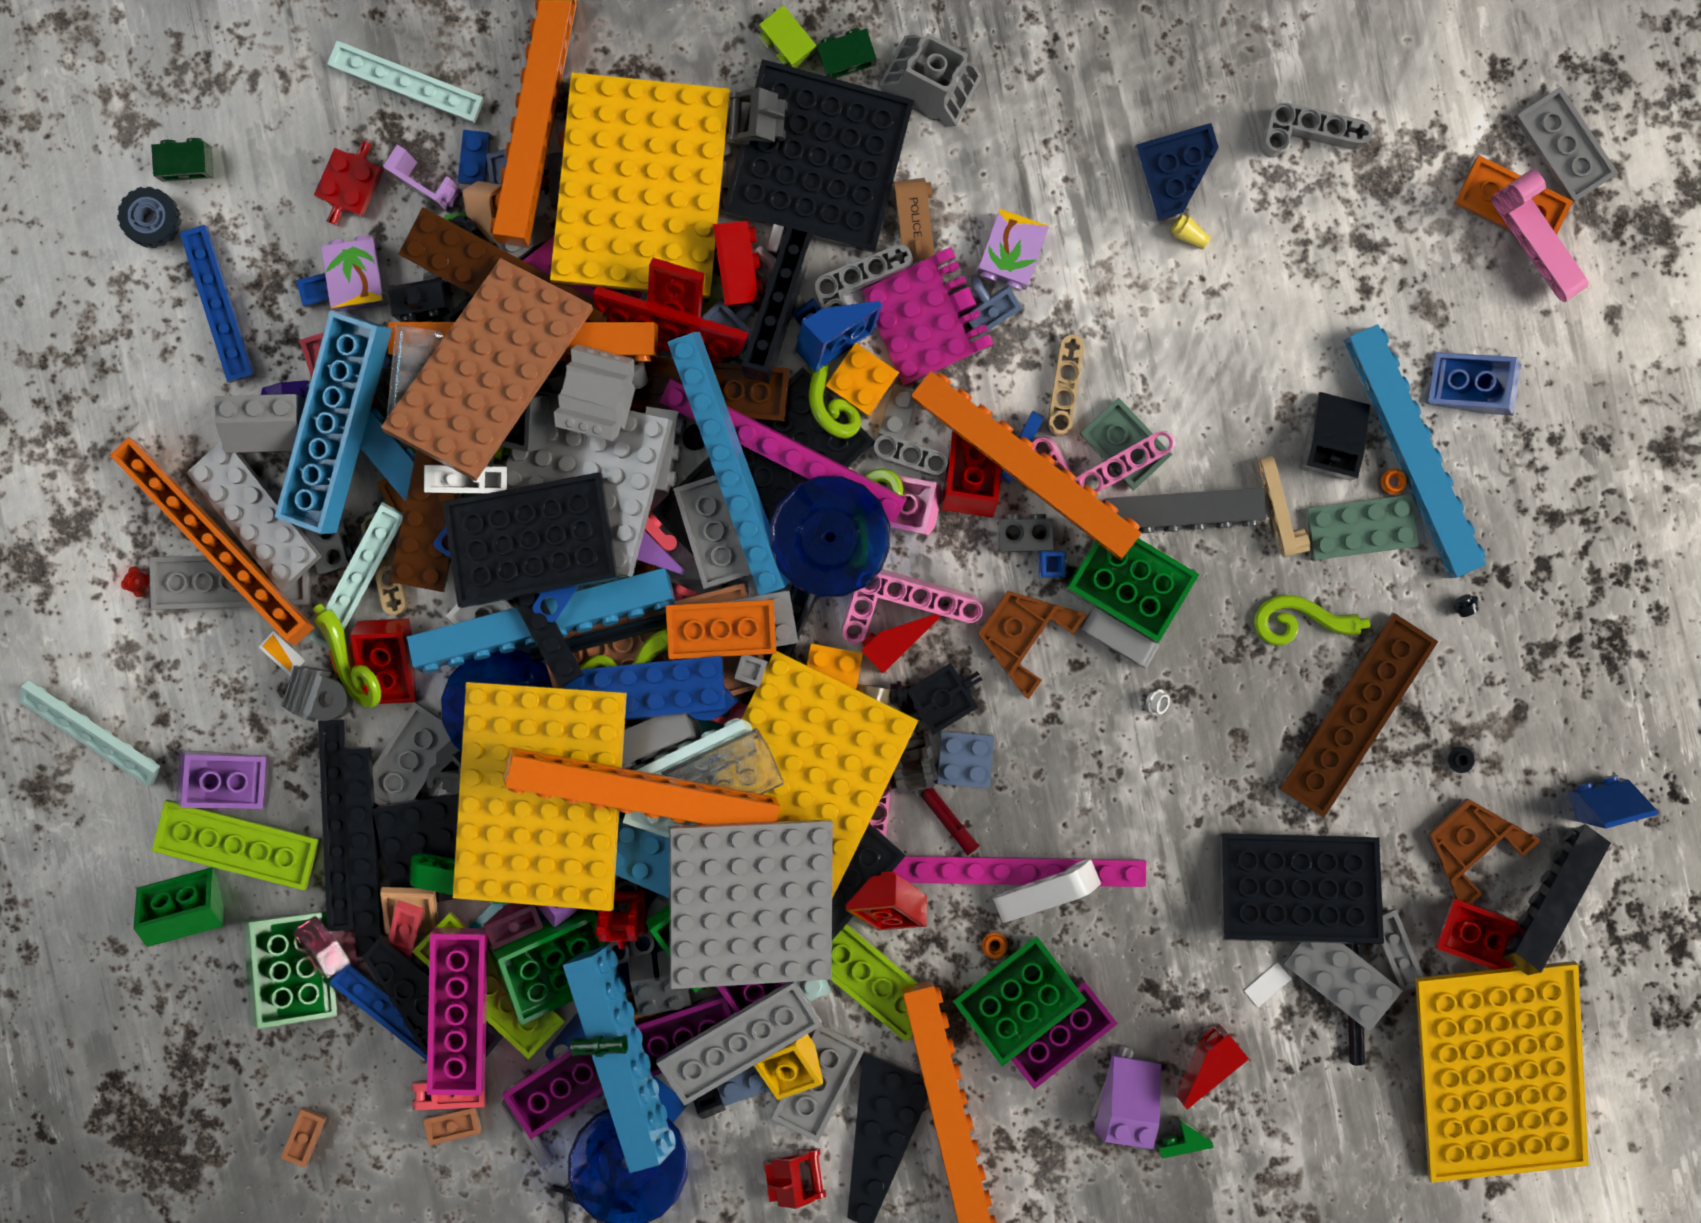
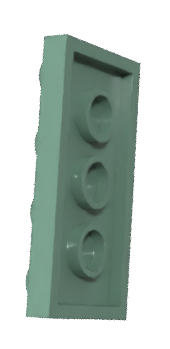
(1362, 527)

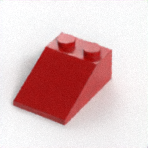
(970, 480)
(892, 643)
(386, 652)
(1476, 934)
(1210, 1064)

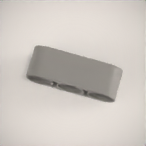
(920, 465)
(1120, 637)

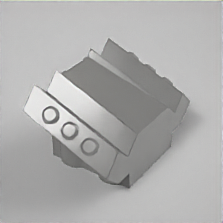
(933, 77)
(596, 393)

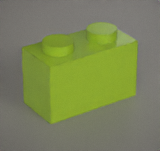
(787, 38)

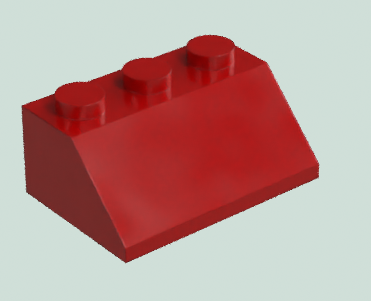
(738, 262)
(889, 903)

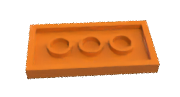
(1488, 178)
(721, 629)

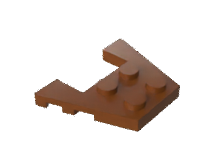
(1014, 629)
(1466, 837)

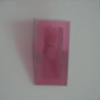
(512, 923)
(321, 947)

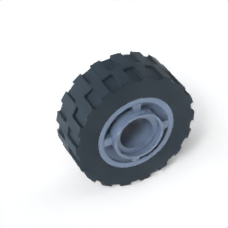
(133, 212)

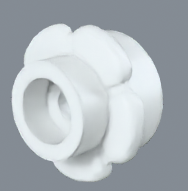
(1157, 702)

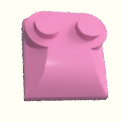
(920, 508)

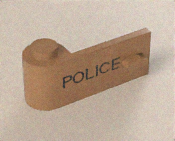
(914, 216)

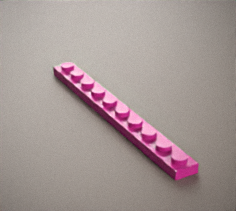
(786, 450)
(1013, 870)

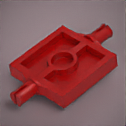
(348, 182)

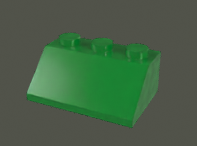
(178, 907)

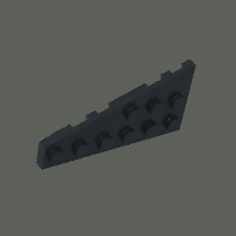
(409, 990)
(886, 1118)

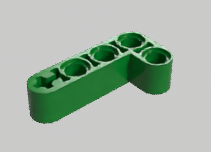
(433, 873)

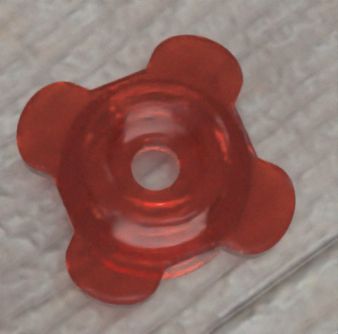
(128, 582)

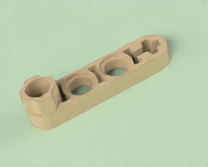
(1068, 386)
(1288, 541)
(384, 566)

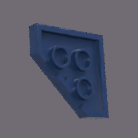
(1175, 167)

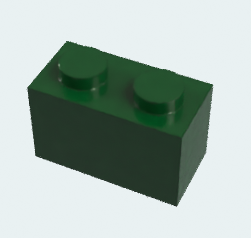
(846, 54)
(182, 160)

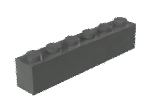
(1193, 509)

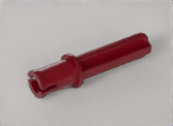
(949, 820)

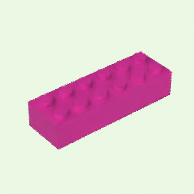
(457, 1011)

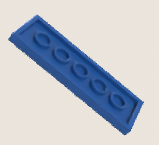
(662, 687)

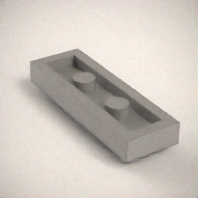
(1399, 952)

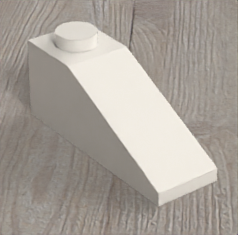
(447, 480)

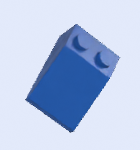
(835, 331)
(1475, 382)
(1610, 803)

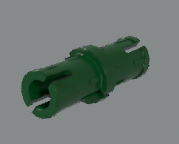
(599, 1045)

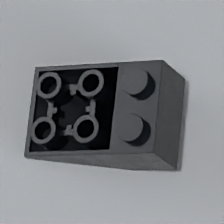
(1336, 437)

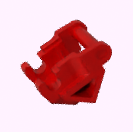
(624, 925)
(785, 1180)

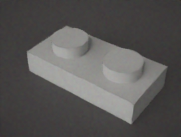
(898, 412)

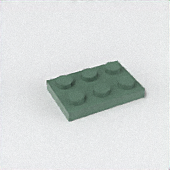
(1115, 432)

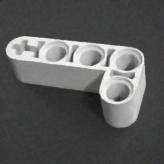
(1047, 892)

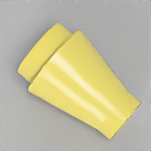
(1189, 231)

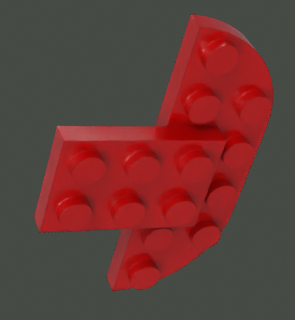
(675, 306)

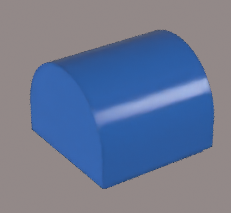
(1051, 564)

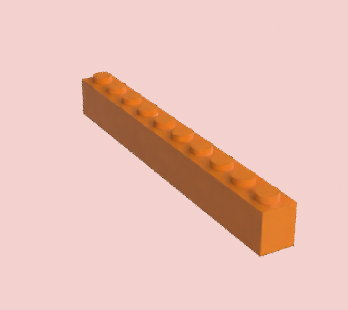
(533, 122)
(626, 339)
(1026, 465)
(212, 541)
(634, 790)
(947, 1103)

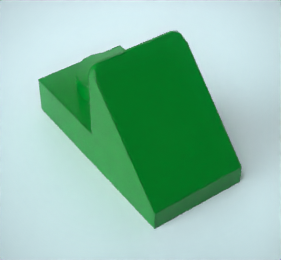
(1190, 1141)

